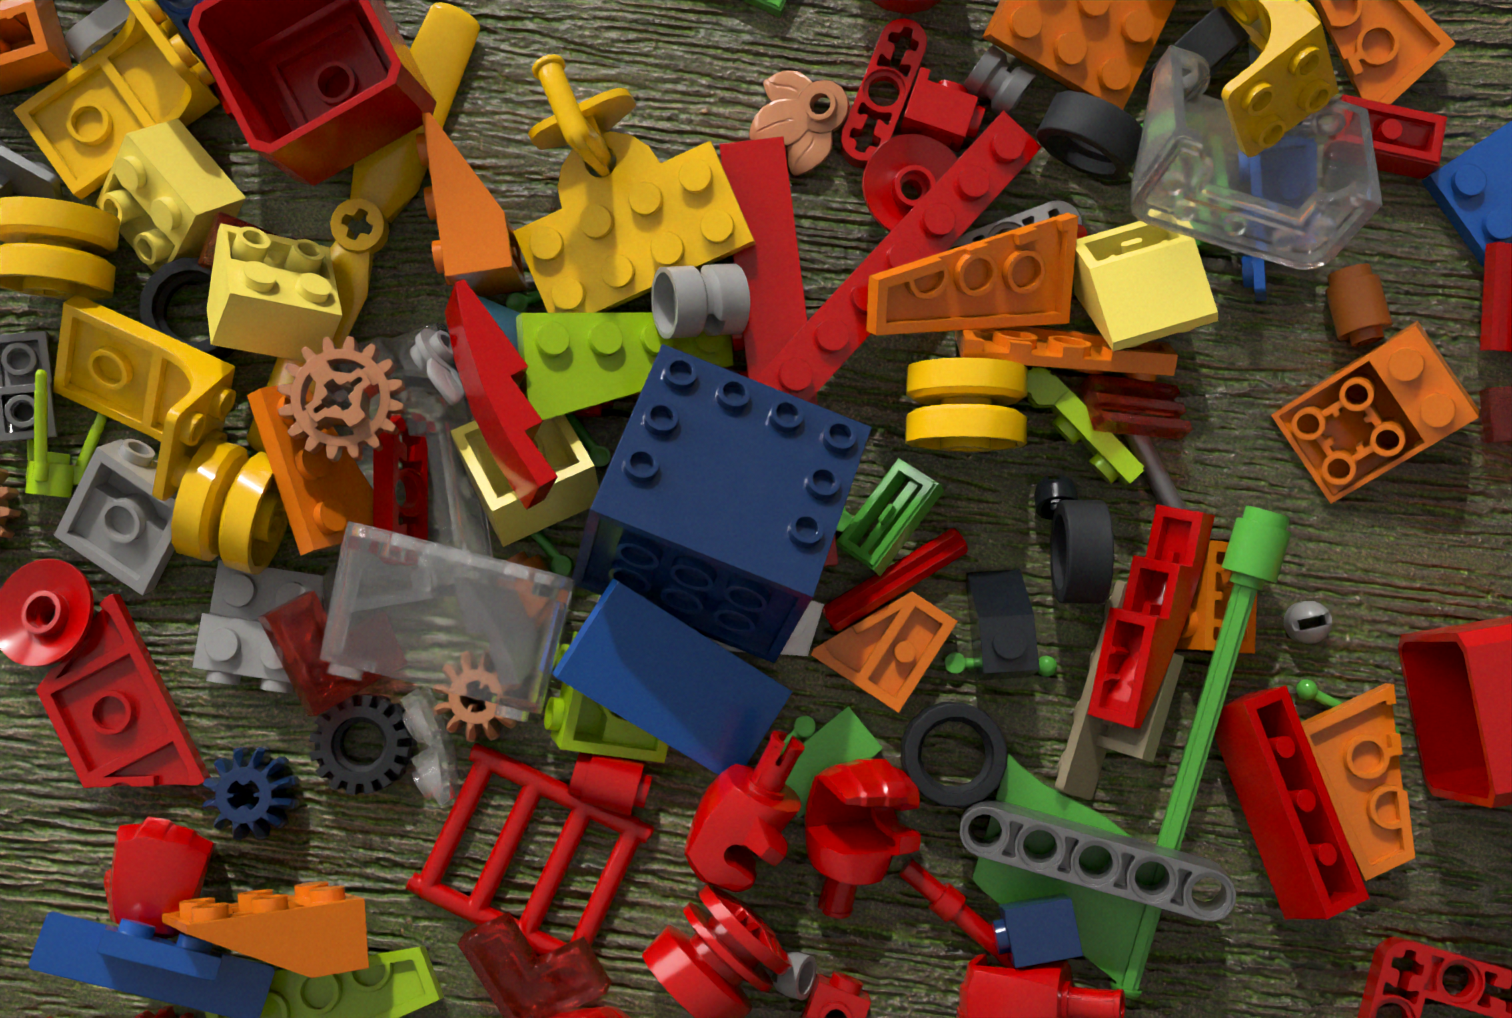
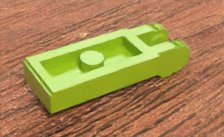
(1073, 422)

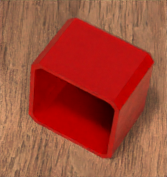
(275, 70)
(1462, 708)

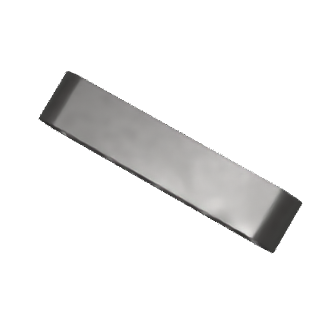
(1115, 878)

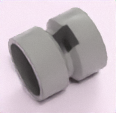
(700, 301)

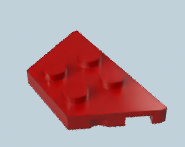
(118, 710)

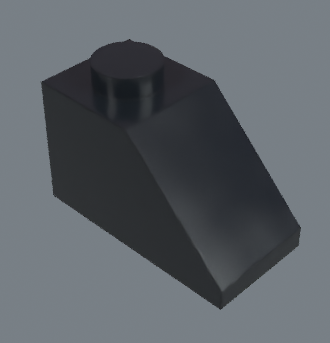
(1001, 625)

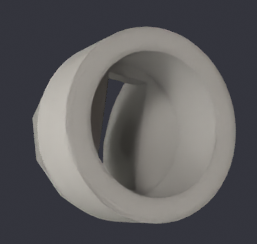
(1307, 610)
(799, 978)

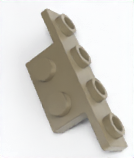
(1092, 736)

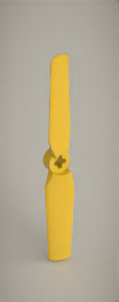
(388, 177)

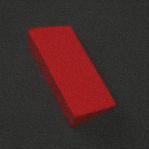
(1403, 138)

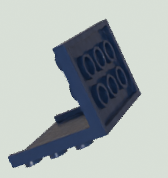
(721, 502)

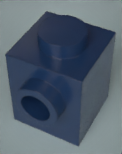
(1037, 930)

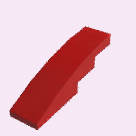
(491, 380)
(1154, 611)

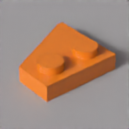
(889, 648)

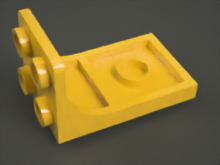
(1288, 77)
(125, 86)
(144, 383)

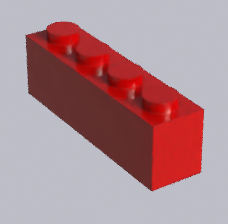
(1288, 806)

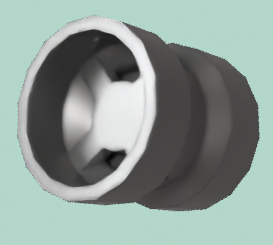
(998, 81)

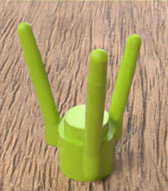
(50, 471)

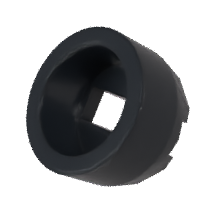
(1051, 492)

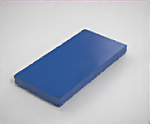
(671, 680)

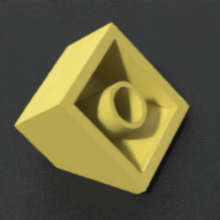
(569, 495)

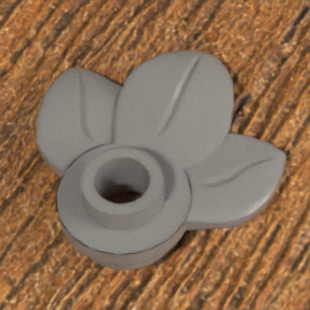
(435, 359)

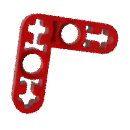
(1426, 980)

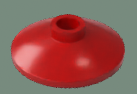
(902, 161)
(27, 608)

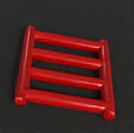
(534, 786)

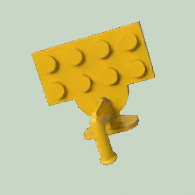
(630, 219)

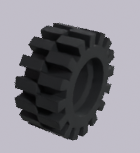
(332, 755)

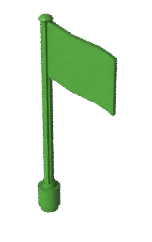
(1114, 929)

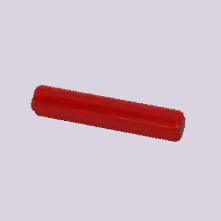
(895, 579)

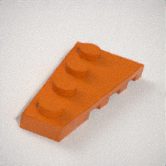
(987, 284)
(1067, 349)

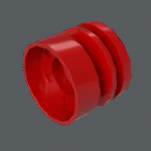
(722, 953)

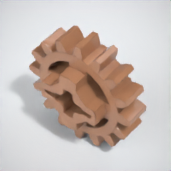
(324, 412)

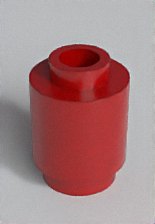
(610, 782)

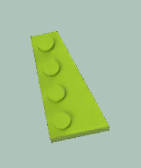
(597, 357)
(388, 989)

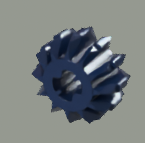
(230, 792)

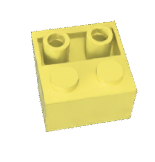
(166, 193)
(1142, 284)
(271, 294)

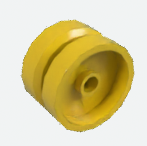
(56, 248)
(966, 404)
(229, 508)

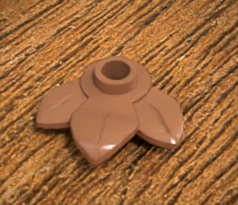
(792, 115)

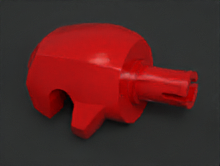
(746, 810)
(855, 828)
(154, 871)
(1033, 993)

